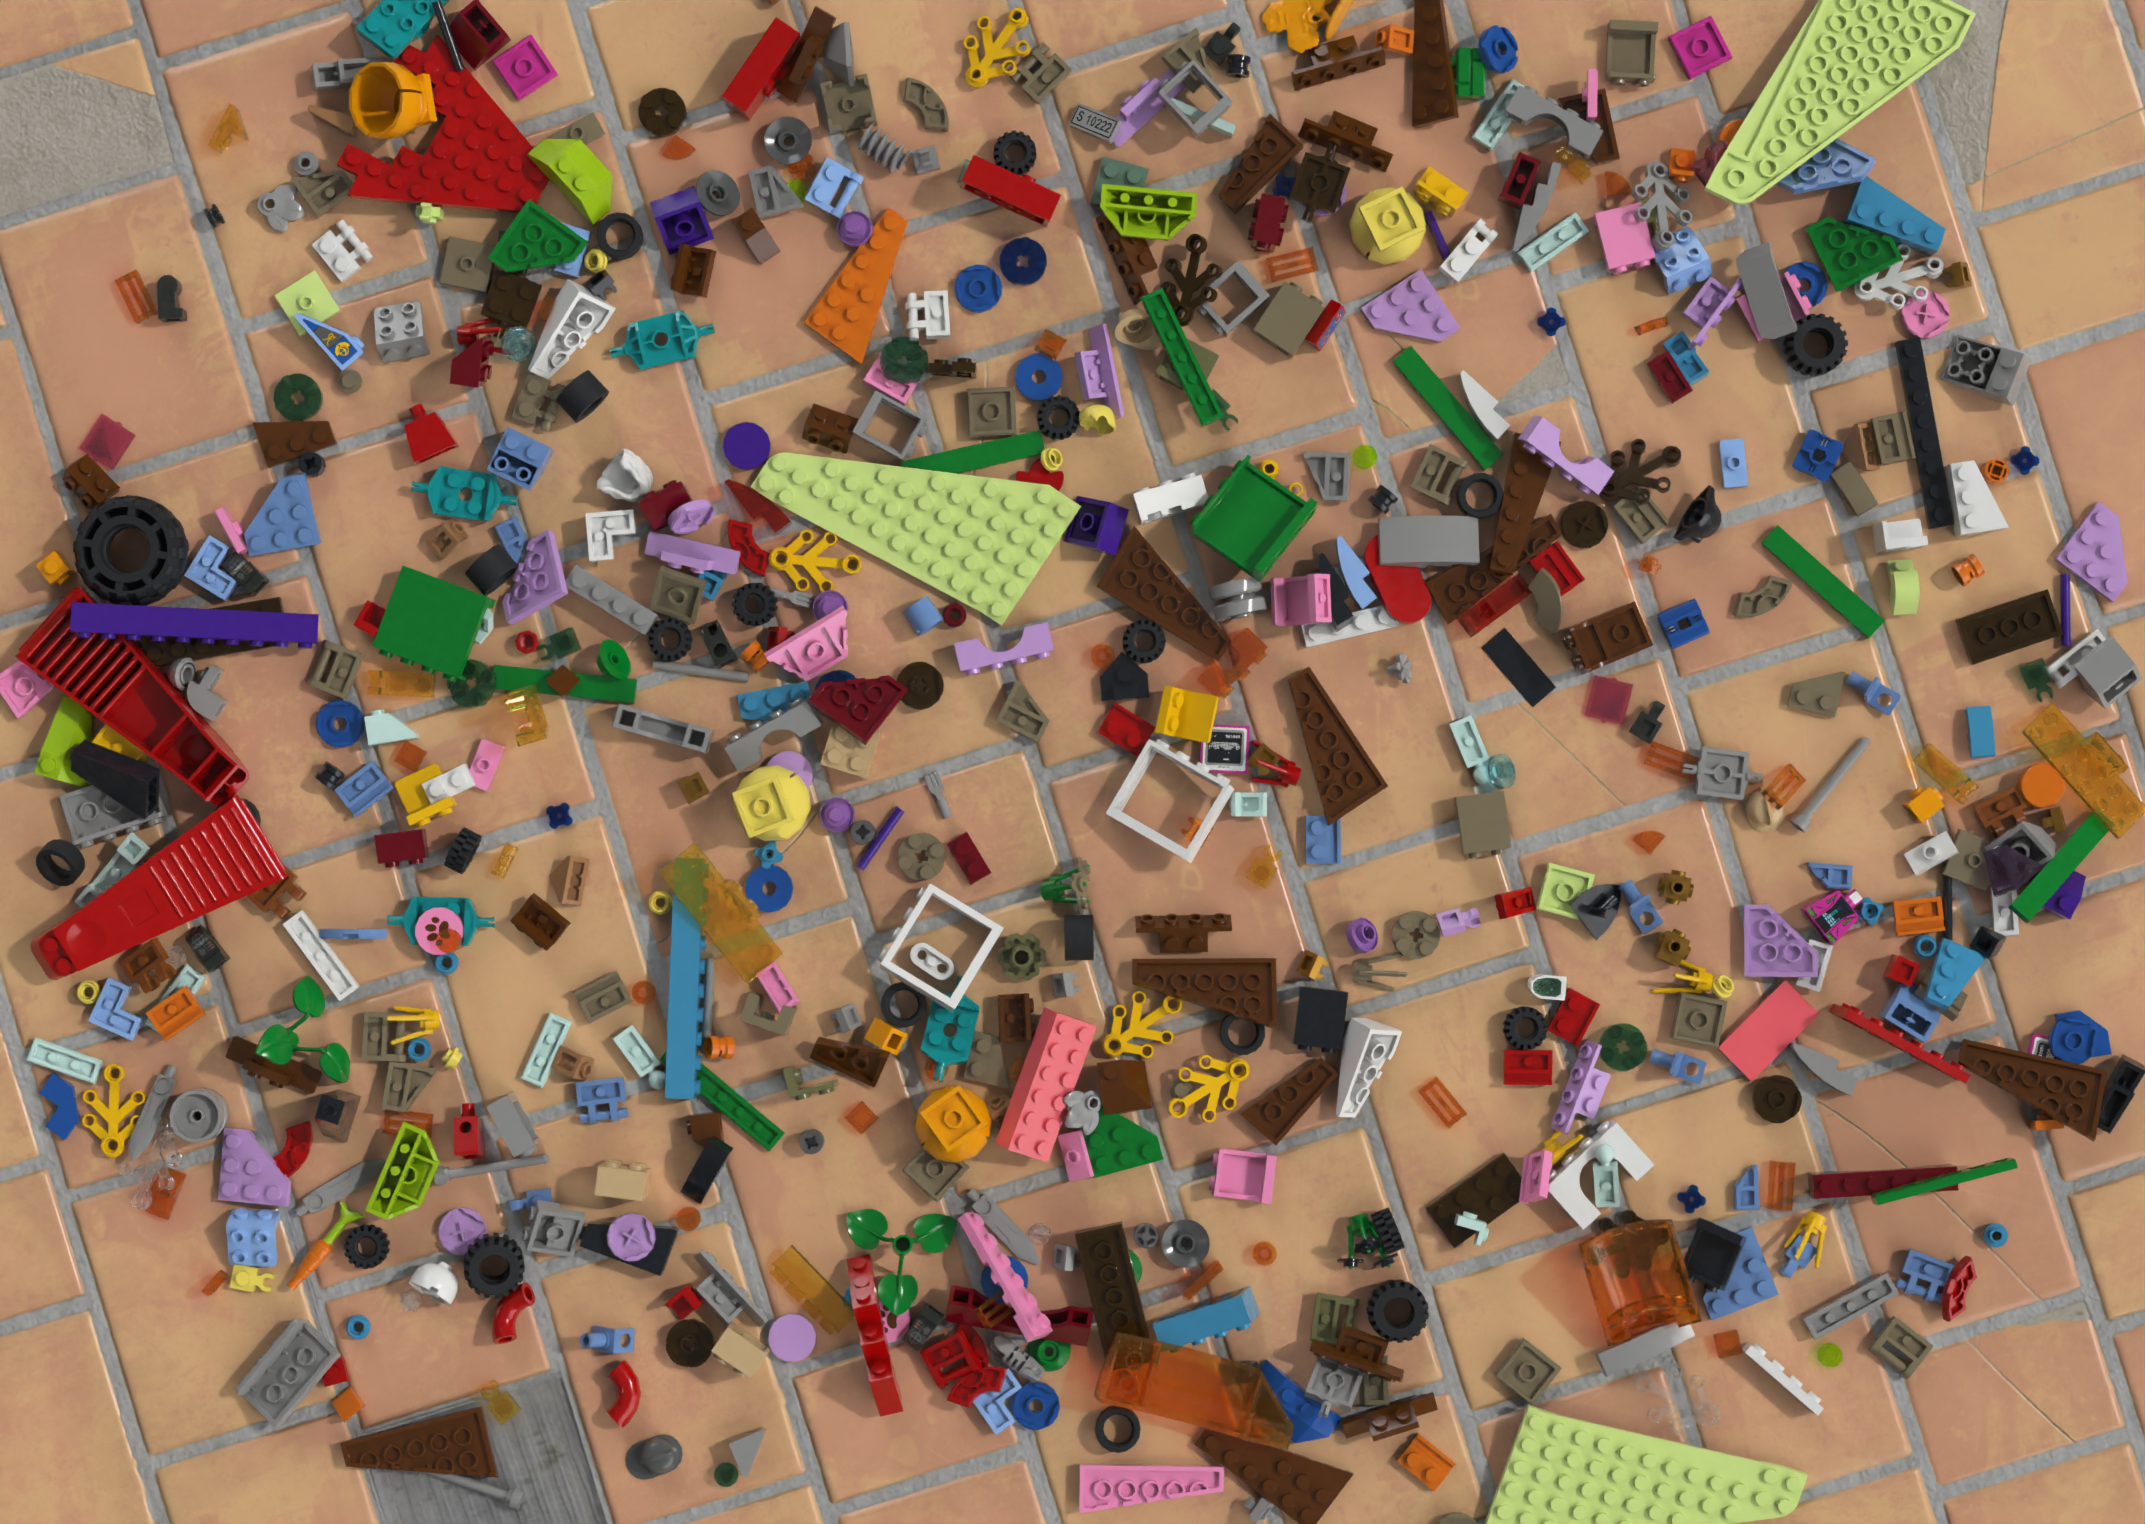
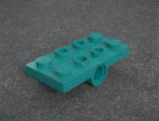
(396, 24)

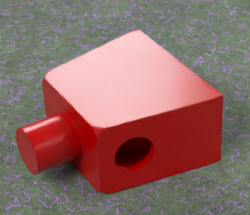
(428, 435)
(469, 1144)

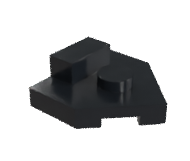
(1124, 680)

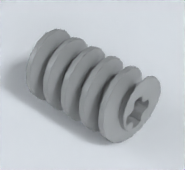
(883, 149)

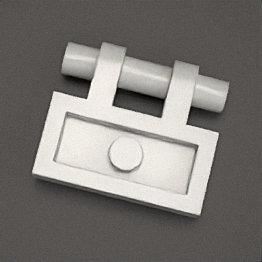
(337, 256)
(936, 315)

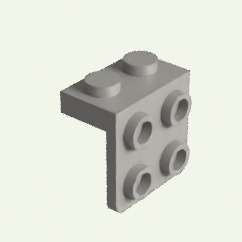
(400, 331)

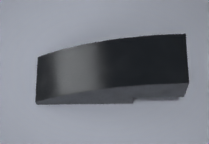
(1339, 610)
(2119, 1091)
(706, 1169)

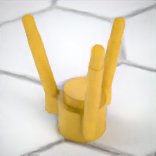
(1699, 980)
(427, 1019)
(1557, 1150)
(1812, 1225)

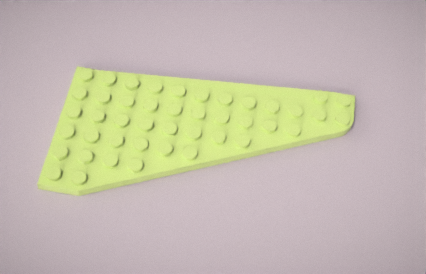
(1830, 79)
(948, 529)
(1608, 1475)

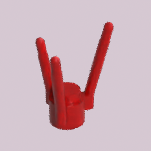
(470, 333)
(1287, 773)

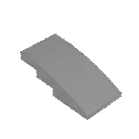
(1428, 541)

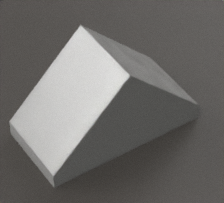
(745, 1449)

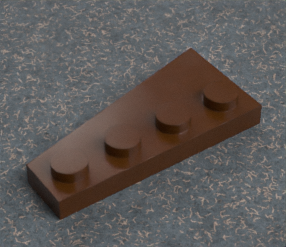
(1287, 1103)

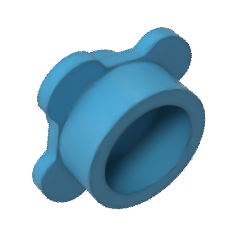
(774, 858)
(1876, 909)

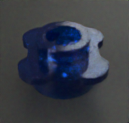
(1281, 181)
(1557, 321)
(2017, 460)
(553, 811)
(1698, 1201)

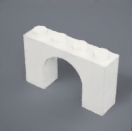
(1565, 1182)

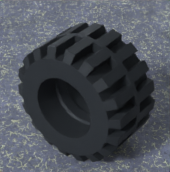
(1835, 340)
(493, 1284)
(1400, 1331)

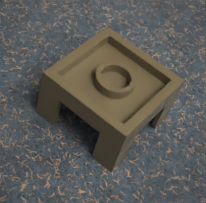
(848, 106)
(766, 1020)

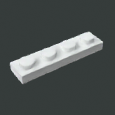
(1364, 622)
(321, 955)
(1792, 1384)

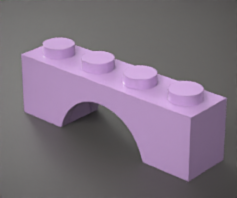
(1543, 438)
(1034, 642)

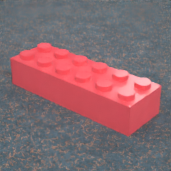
(1044, 1081)

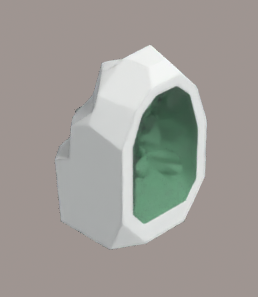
(1548, 986)

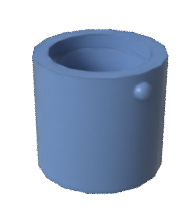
(923, 616)

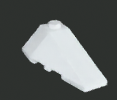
(570, 323)
(1363, 1054)

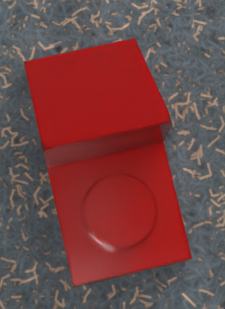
(1514, 903)

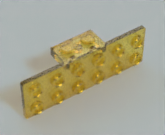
(2088, 768)
(721, 912)

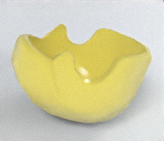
(1098, 417)

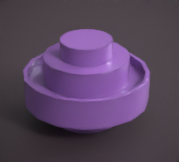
(854, 228)
(827, 603)
(837, 814)
(1362, 935)

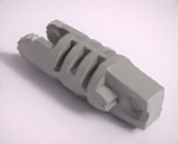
(1016, 1358)

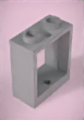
(1208, 118)
(1250, 283)
(868, 415)
(514, 1125)

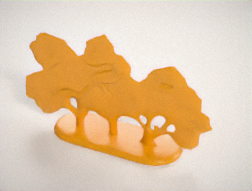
(1297, 19)

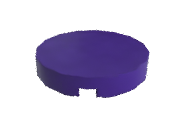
(746, 446)

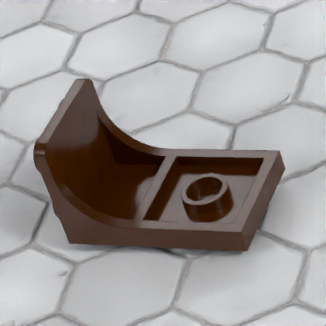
(1607, 638)

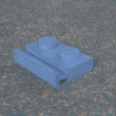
(364, 789)
(1322, 841)

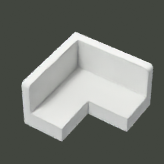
(602, 527)
(1898, 535)

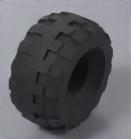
(166, 557)

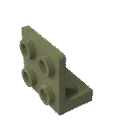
(1204, 357)
(795, 1079)

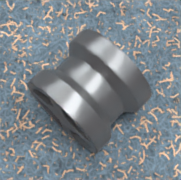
(866, 832)
(814, 1138)
(1145, 1240)

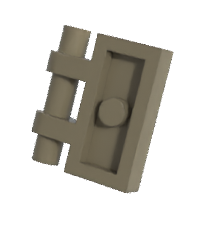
(1046, 77)
(532, 398)

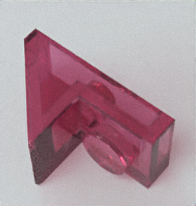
(1704, 167)

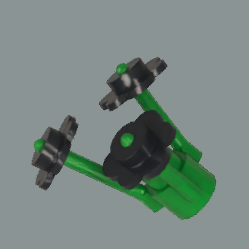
(1360, 1227)

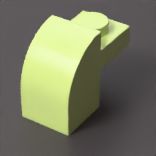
(1904, 587)

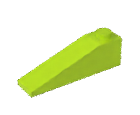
(69, 728)

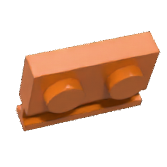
(1918, 915)
(175, 1013)
(1425, 1462)

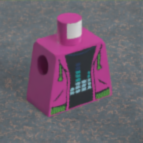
(1833, 914)

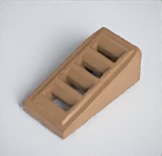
(339, 120)

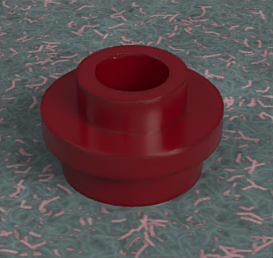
(954, 607)

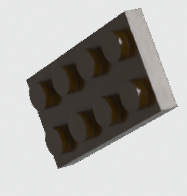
(2009, 627)
(1484, 1193)

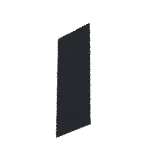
(1518, 667)

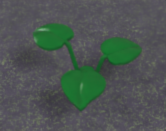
(279, 1043)
(932, 1230)

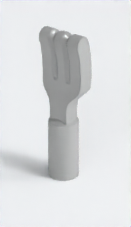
(797, 598)
(936, 787)

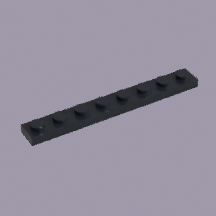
(1924, 433)

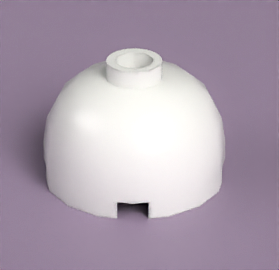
(436, 1282)

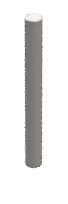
(700, 670)
(708, 998)

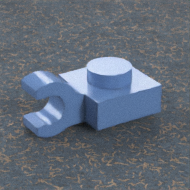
(532, 1196)
(1791, 1264)

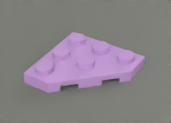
(1412, 310)
(2097, 553)
(537, 579)
(1774, 946)
(250, 1172)

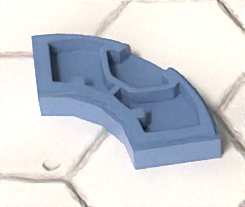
(353, 933)

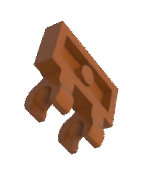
(1999, 807)
(268, 897)
(143, 961)

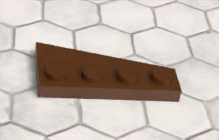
(1266, 156)

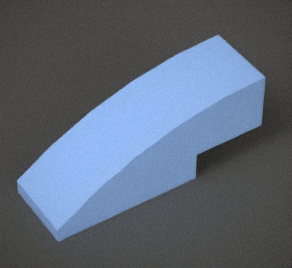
(1353, 573)

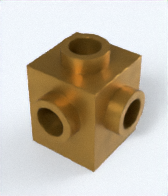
(1666, 885)
(1664, 950)

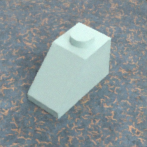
(387, 728)

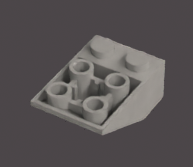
(1986, 369)

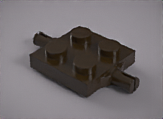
(1319, 183)
(511, 300)

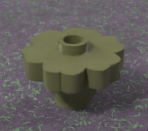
(1016, 968)

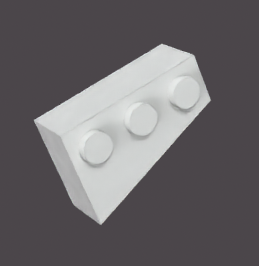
(1170, 498)
(1971, 501)

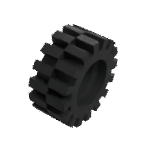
(1022, 140)
(1058, 403)
(741, 609)
(1158, 641)
(683, 646)
(462, 850)
(1538, 1035)
(1387, 1231)
(352, 1246)

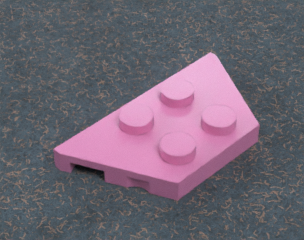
(814, 647)

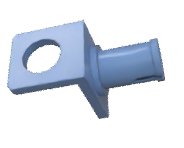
(1872, 691)
(1639, 906)
(1677, 1064)
(608, 1339)

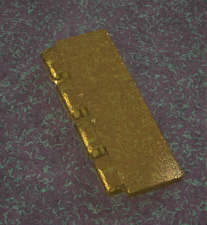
(818, 1292)

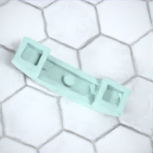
(127, 858)

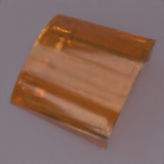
(1638, 1279)

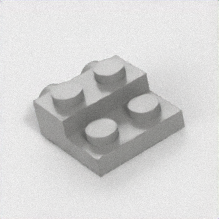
(552, 1229)

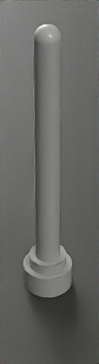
(1802, 819)
(444, 1174)
(511, 1497)

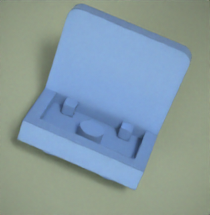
(1683, 261)
(252, 1237)

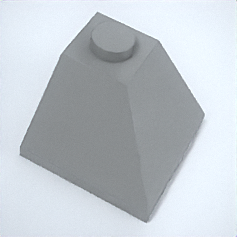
(839, 53)
(2027, 840)

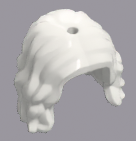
(626, 477)

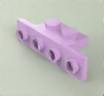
(1140, 109)
(1707, 305)
(1098, 371)
(691, 553)
(1583, 1088)

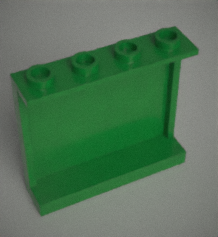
(1251, 519)
(431, 623)

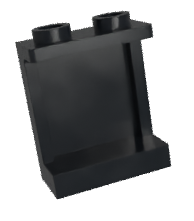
(1320, 1019)
(1713, 1255)

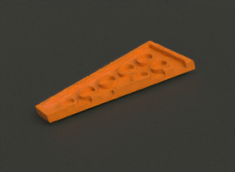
(855, 297)

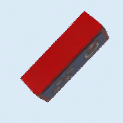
(1325, 324)

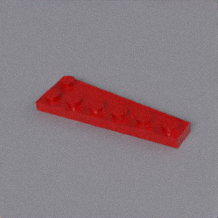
(1895, 1038)

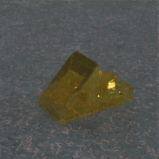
(230, 123)

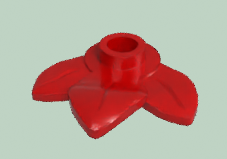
(1040, 475)

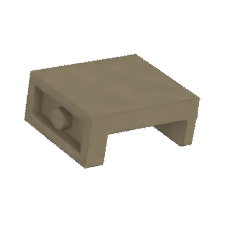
(1630, 52)
(1288, 319)
(1483, 823)

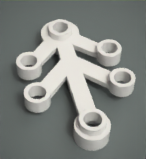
(1896, 281)

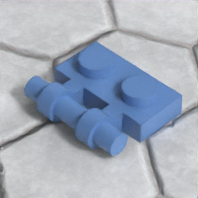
(601, 1092)
(1925, 1268)

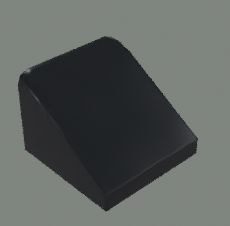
(1988, 942)

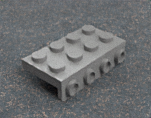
(98, 816)
(287, 1371)

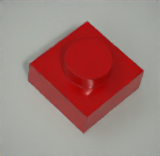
(336, 1373)

